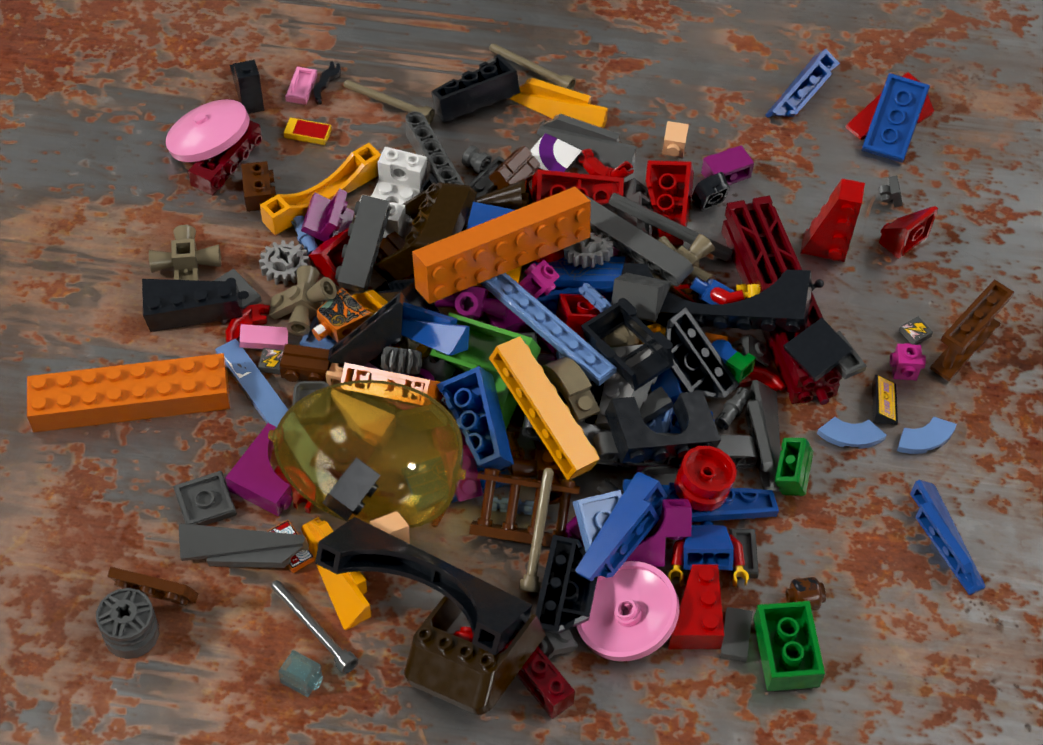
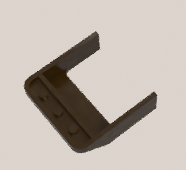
(435, 216)
(460, 670)

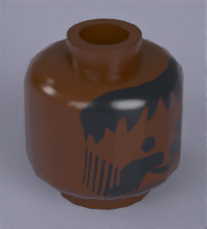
(806, 590)

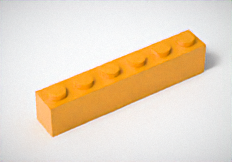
(544, 408)

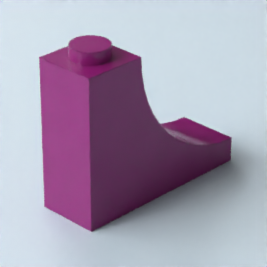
(255, 478)

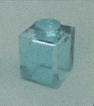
(301, 673)

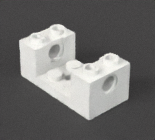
(399, 180)

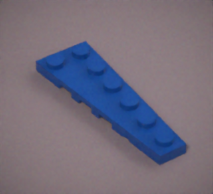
(740, 504)

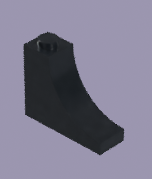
(248, 85)
(390, 289)

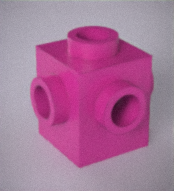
(539, 279)
(907, 361)

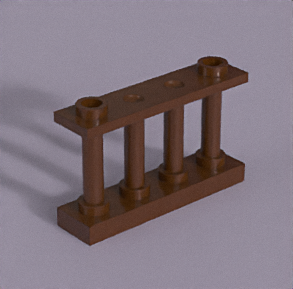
(971, 330)
(509, 529)

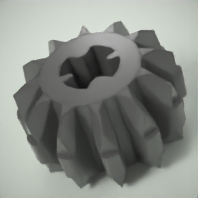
(401, 360)

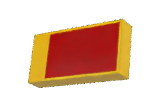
(307, 131)

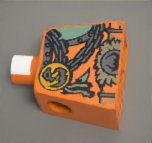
(339, 317)

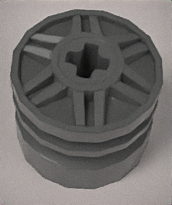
(127, 623)

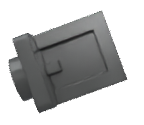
(557, 644)

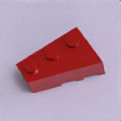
(700, 611)

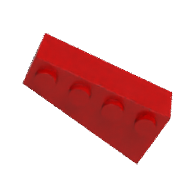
(834, 226)

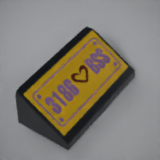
(884, 401)

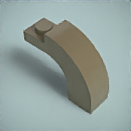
(574, 387)

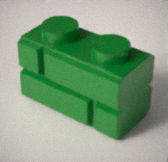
(794, 466)

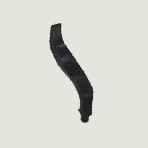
(328, 75)

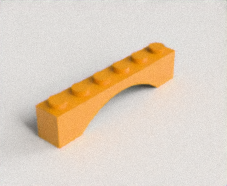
(354, 172)

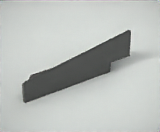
(583, 136)
(638, 193)
(764, 428)
(239, 546)

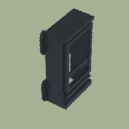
(625, 314)

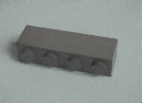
(363, 244)

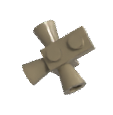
(699, 249)
(184, 255)
(302, 299)

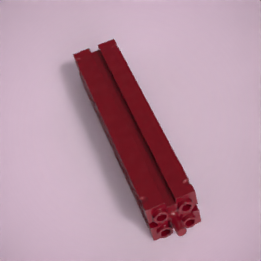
(761, 257)

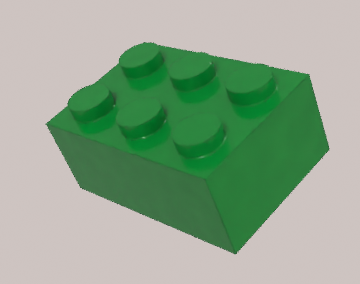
(788, 646)

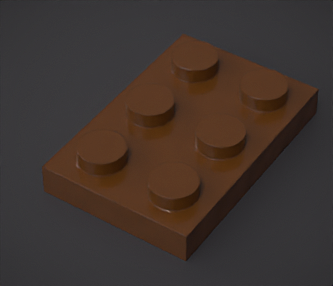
(153, 586)

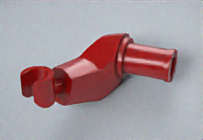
(595, 167)

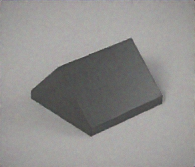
(643, 293)

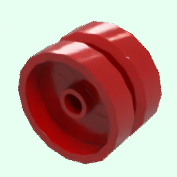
(705, 477)

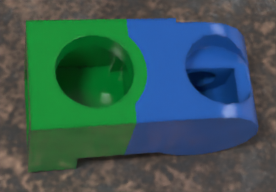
(737, 363)

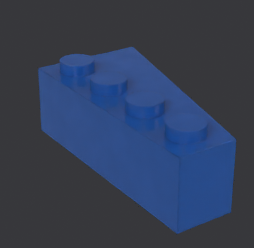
(479, 416)

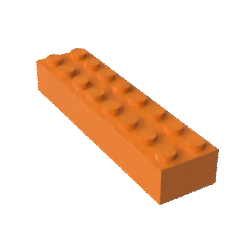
(501, 244)
(127, 392)

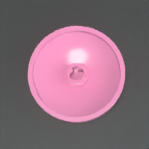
(207, 130)
(631, 613)

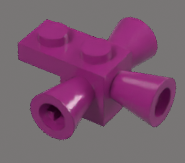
(474, 303)

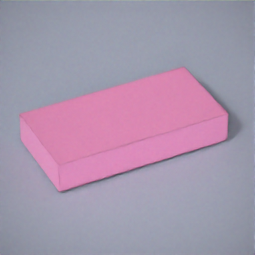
(301, 85)
(263, 337)

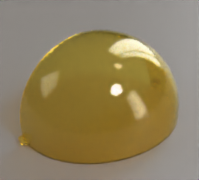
(386, 427)

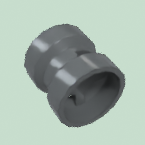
(474, 158)

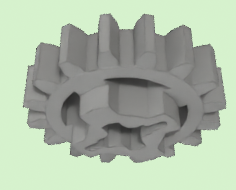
(590, 251)
(282, 262)

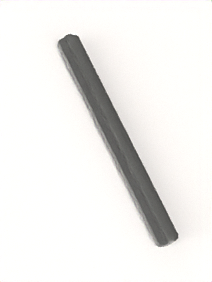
(665, 224)

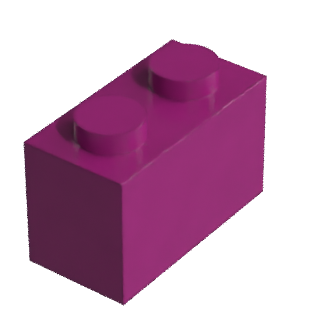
(733, 162)

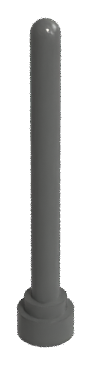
(344, 659)

